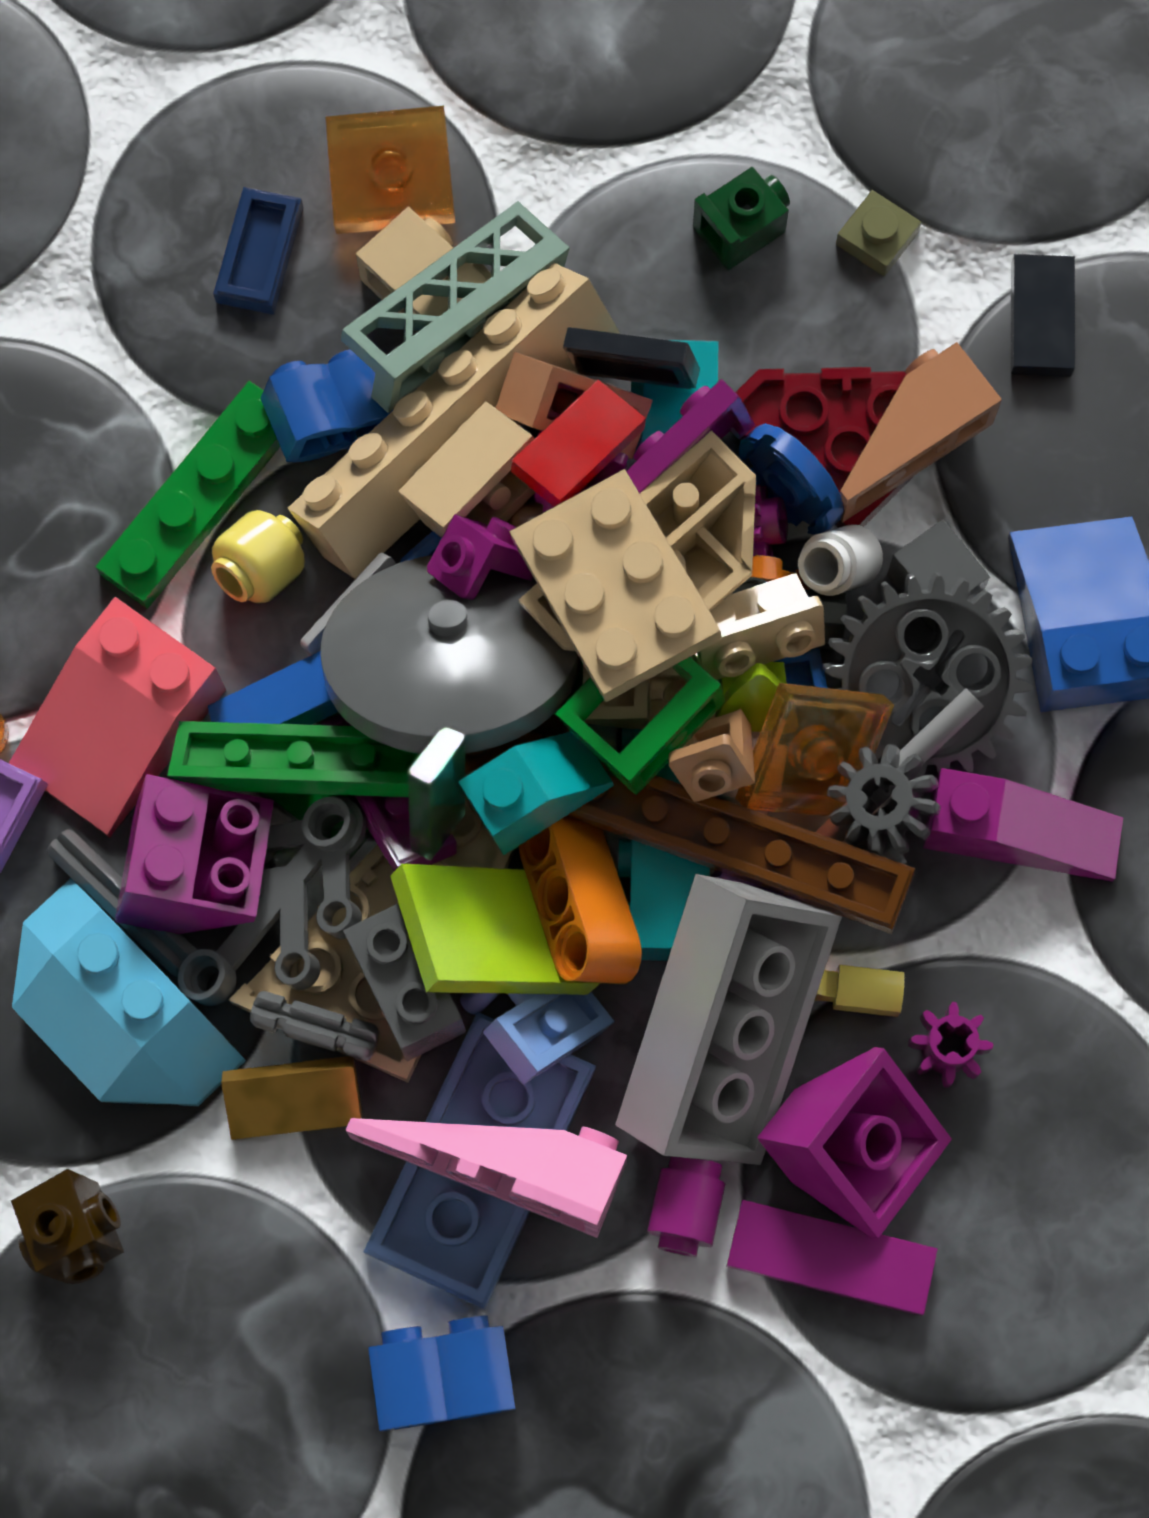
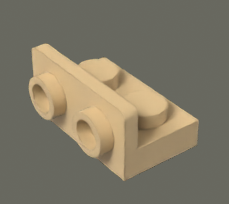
(763, 627)

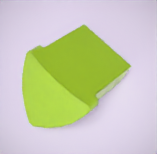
(752, 692)

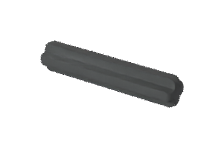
(104, 887)

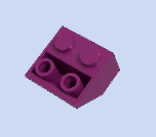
(193, 857)

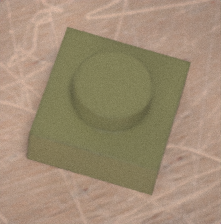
(878, 233)

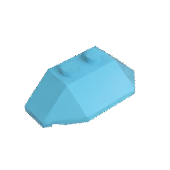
(113, 1009)

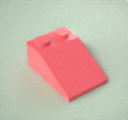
(115, 715)

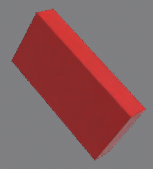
(578, 444)

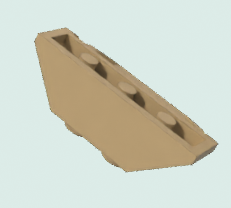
(707, 518)

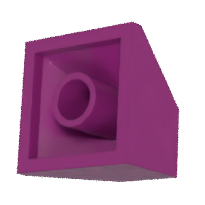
(857, 1140)

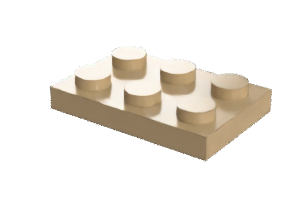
(615, 585)

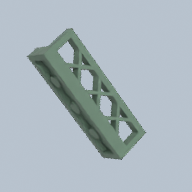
(442, 335)

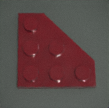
(828, 414)

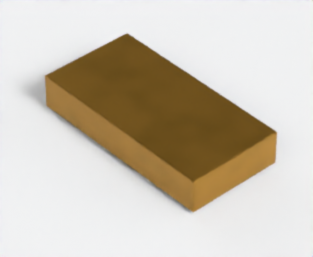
(291, 1097)

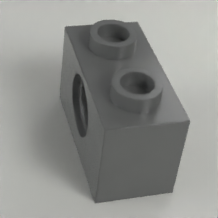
(388, 961)

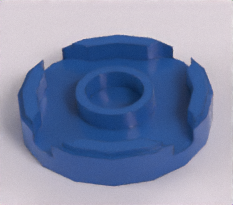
(794, 475)

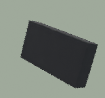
(1043, 315)
(632, 358)

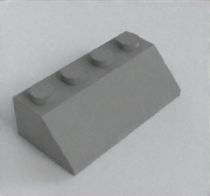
(727, 1021)

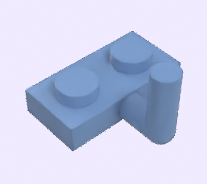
(540, 1028)

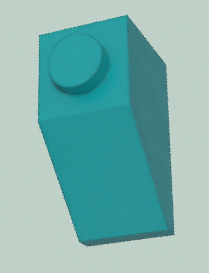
(534, 787)

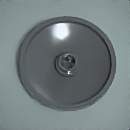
(419, 658)

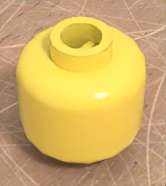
(258, 557)

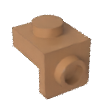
(716, 757)

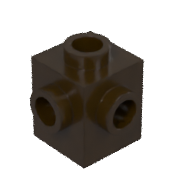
(67, 1228)

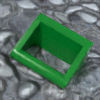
(663, 734)

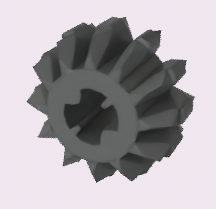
(906, 794)

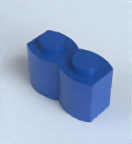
(321, 406)
(442, 1375)

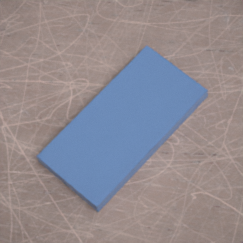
(449, 1229)

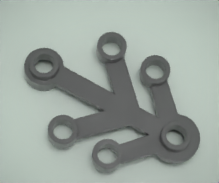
(286, 896)

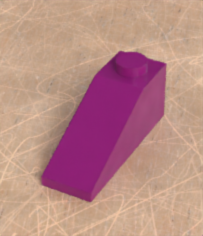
(1022, 826)

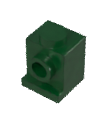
(737, 232)

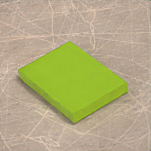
(477, 931)

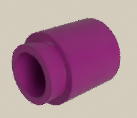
(687, 1205)

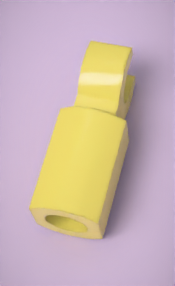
(863, 990)

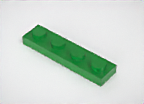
(192, 500)
(288, 759)

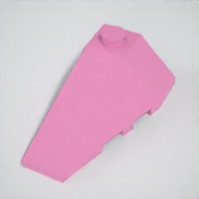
(532, 1168)

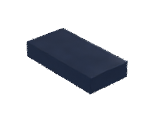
(258, 250)

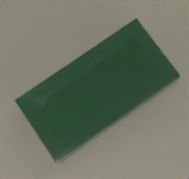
(435, 794)

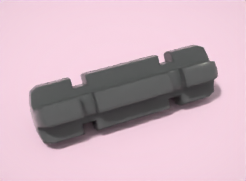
(314, 1025)

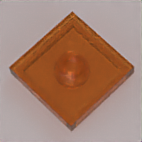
(386, 164)
(806, 741)

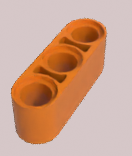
(581, 903)

